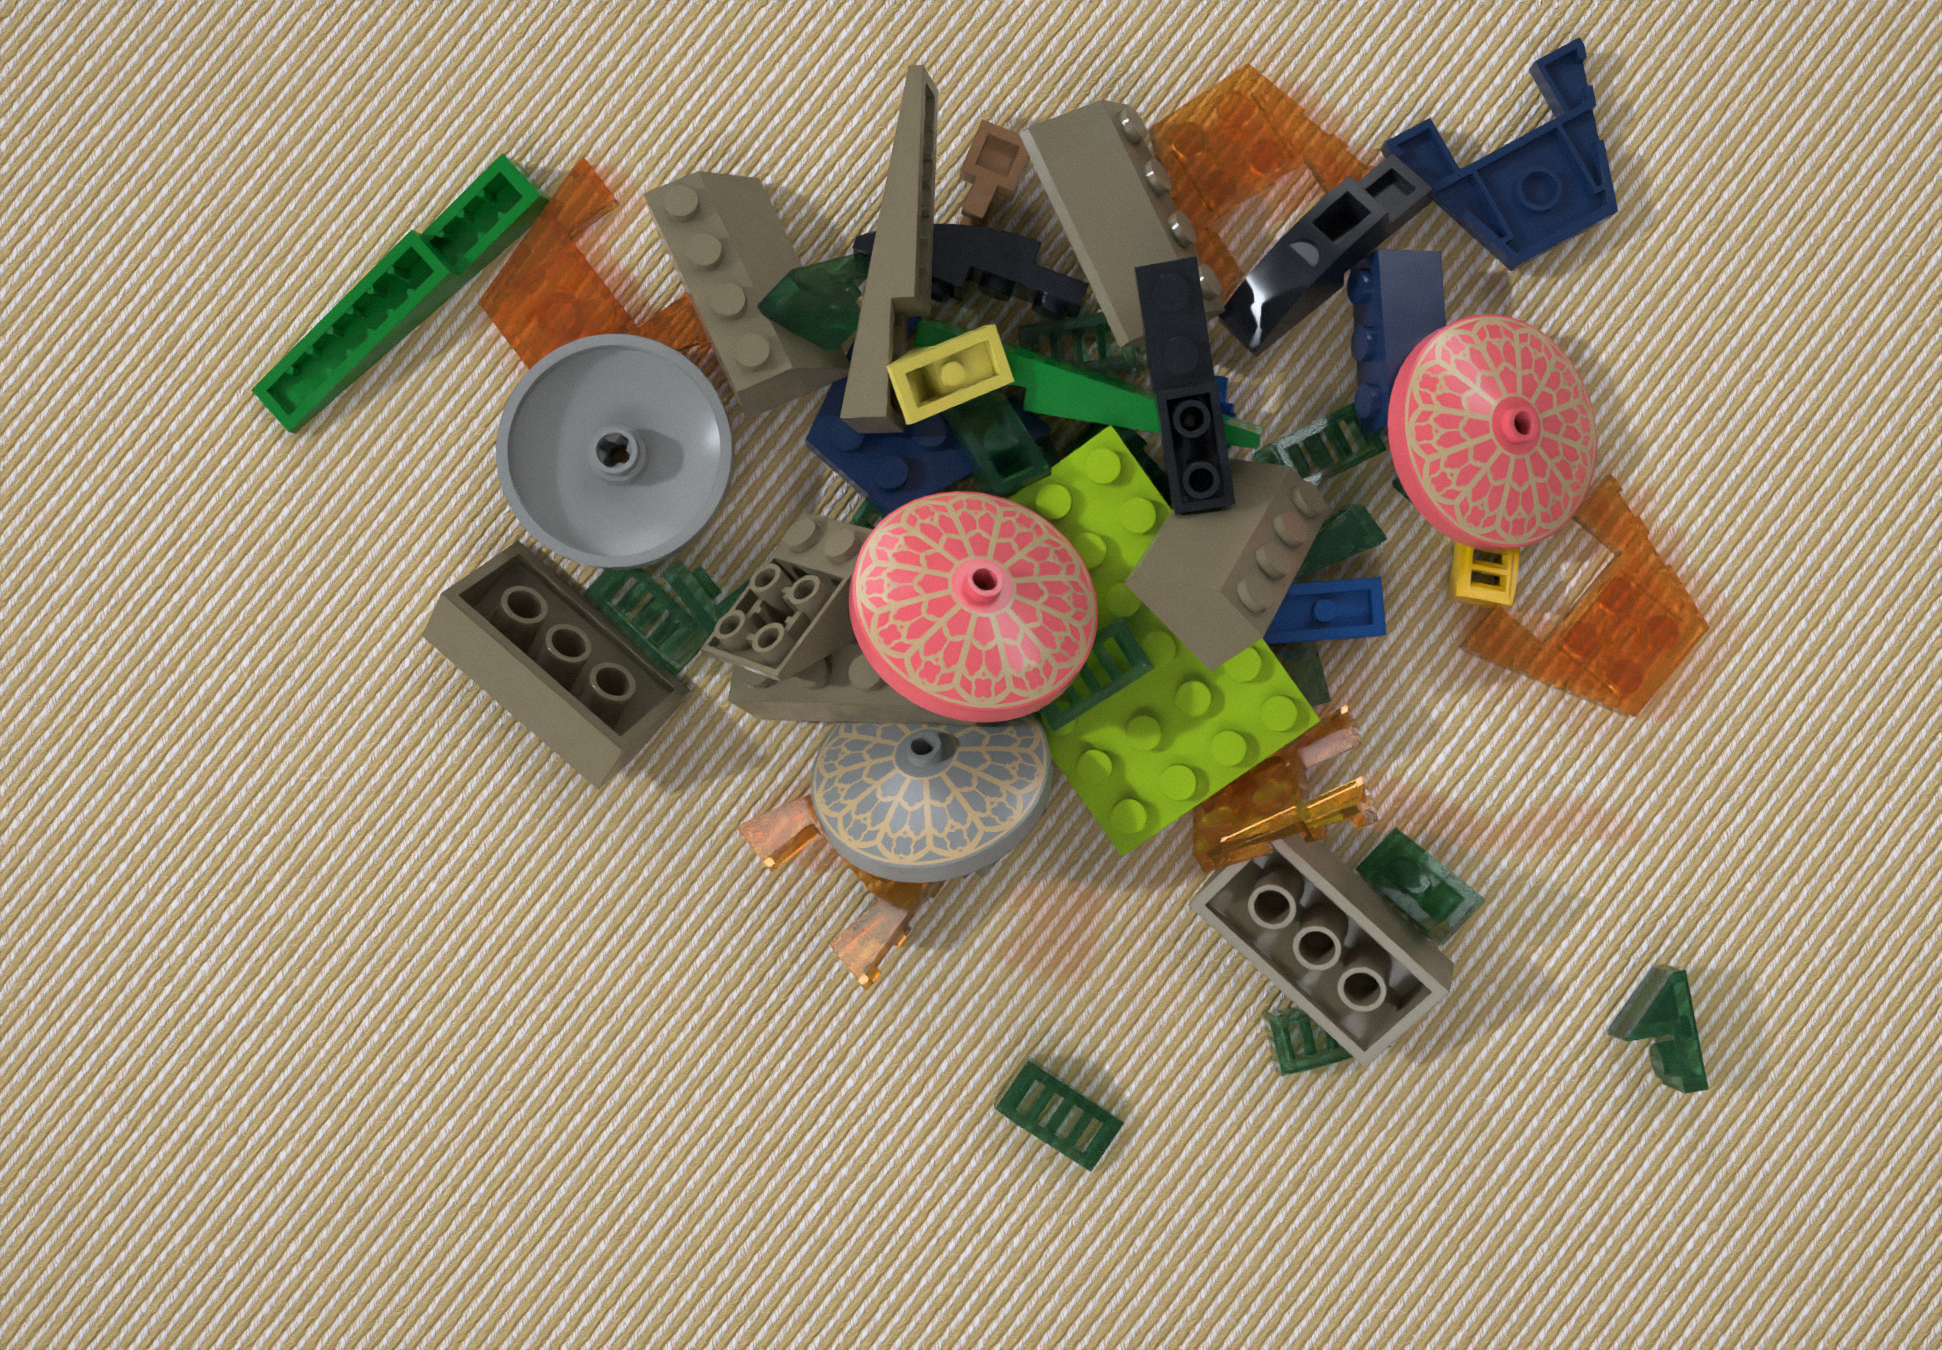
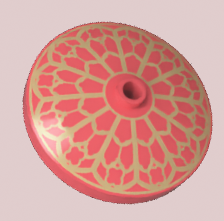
(1492, 432)
(972, 606)

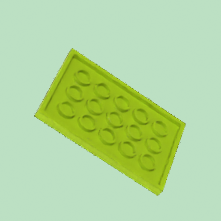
(1180, 726)

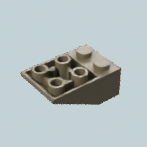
(794, 602)

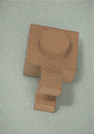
(993, 167)

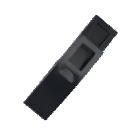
(1319, 249)
(999, 264)
(1184, 385)

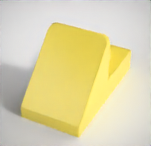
(949, 373)

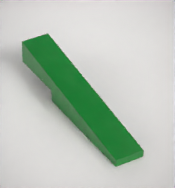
(402, 292)
(1080, 393)

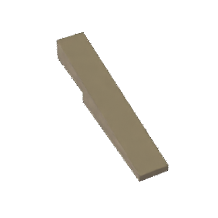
(899, 264)

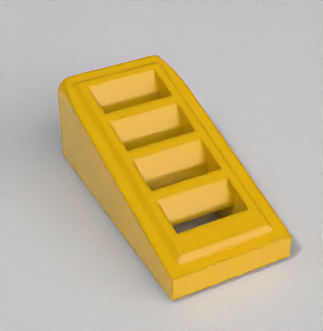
(1465, 591)

